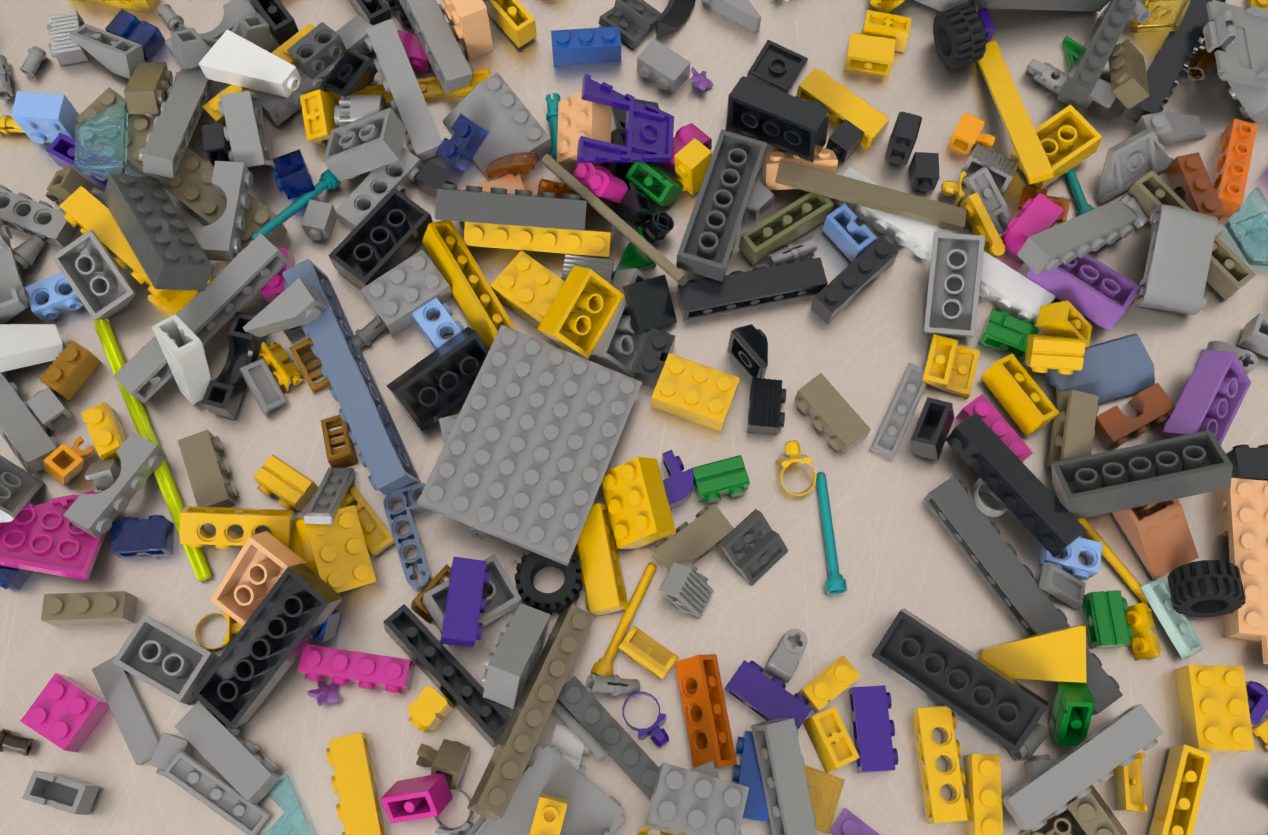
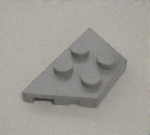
(1130, 162)

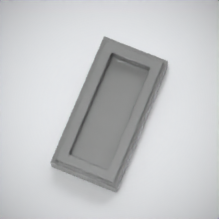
(263, 385)
(1062, 585)

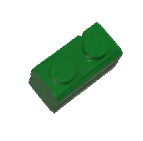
(654, 182)
(1007, 333)
(720, 479)
(1107, 619)
(1071, 713)

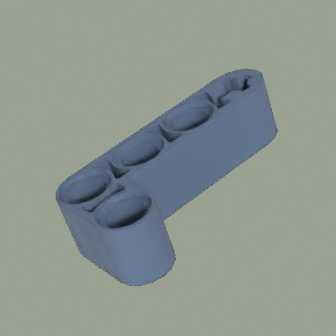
(412, 539)

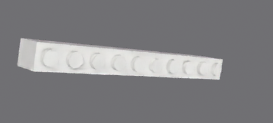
(998, 281)

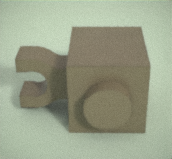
(66, 183)
(449, 759)

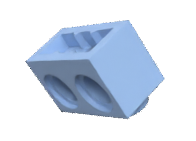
(55, 290)
(436, 329)
(1069, 558)

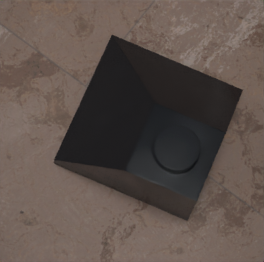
(350, 74)
(750, 350)

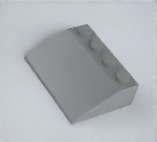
(506, 118)

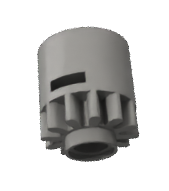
(357, 107)

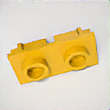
(275, 357)
(1143, 642)

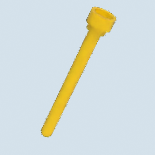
(1114, 561)
(605, 666)

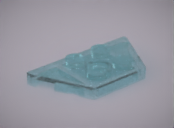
(102, 143)
(1250, 228)

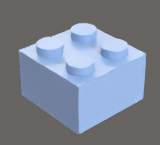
(44, 115)

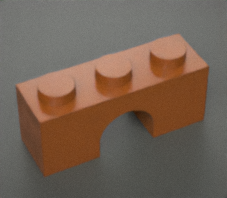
(1190, 174)
(1149, 407)

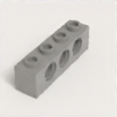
(366, 194)
(32, 218)

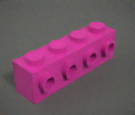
(356, 667)

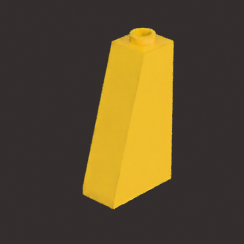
(1044, 656)

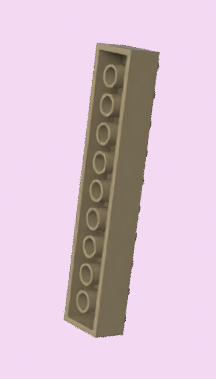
(192, 182)

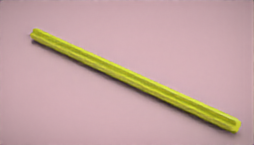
(144, 429)

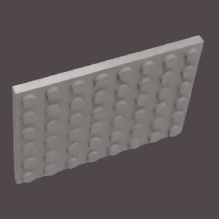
(531, 445)

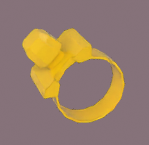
(951, 188)
(792, 449)
(233, 628)

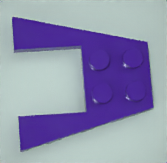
(646, 130)

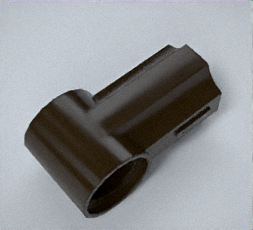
(1201, 63)

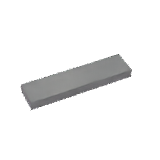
(899, 412)
(329, 496)
(127, 710)
(215, 793)

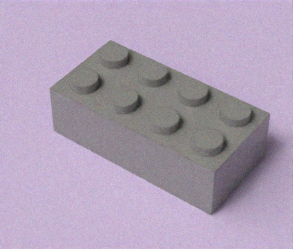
(954, 284)

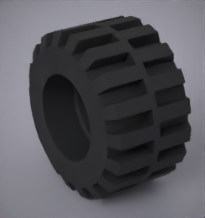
(959, 36)
(1206, 588)
(552, 601)

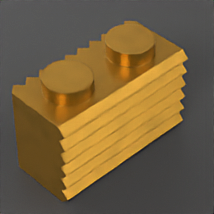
(70, 370)

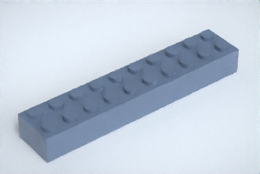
(354, 387)

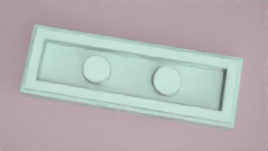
(1175, 624)

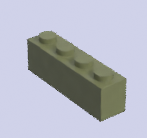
(784, 226)

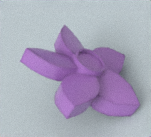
(700, 80)
(325, 693)

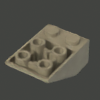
(1084, 817)

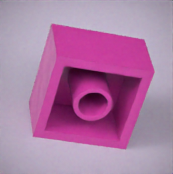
(1032, 219)
(65, 713)

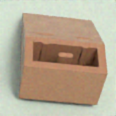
(1159, 535)

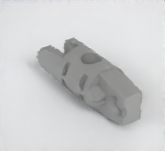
(1045, 74)

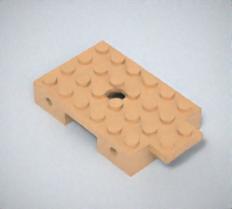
(1244, 519)

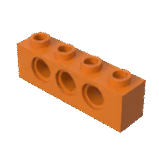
(1233, 164)
(705, 711)

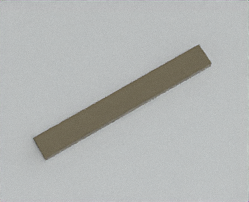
(871, 196)
(615, 220)

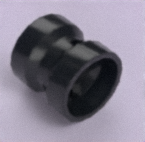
(658, 227)

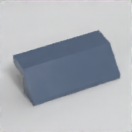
(1109, 370)

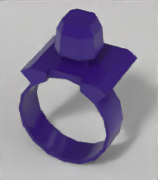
(658, 735)

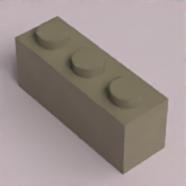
(1128, 74)
(148, 87)
(831, 414)
(1073, 426)
(207, 470)
(693, 539)
(89, 608)

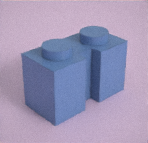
(846, 234)

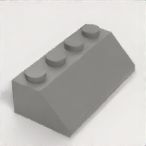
(618, 345)

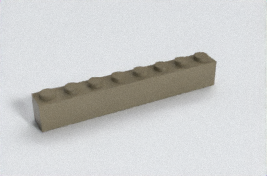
(530, 714)

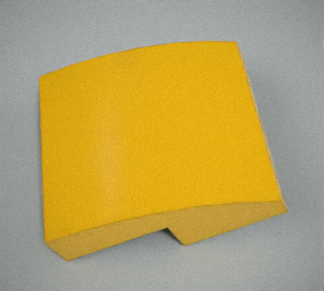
(951, 366)

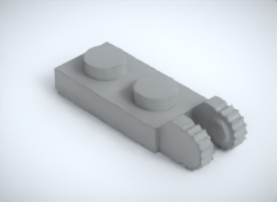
(983, 184)

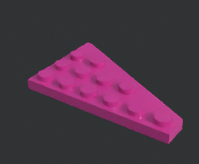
(48, 542)

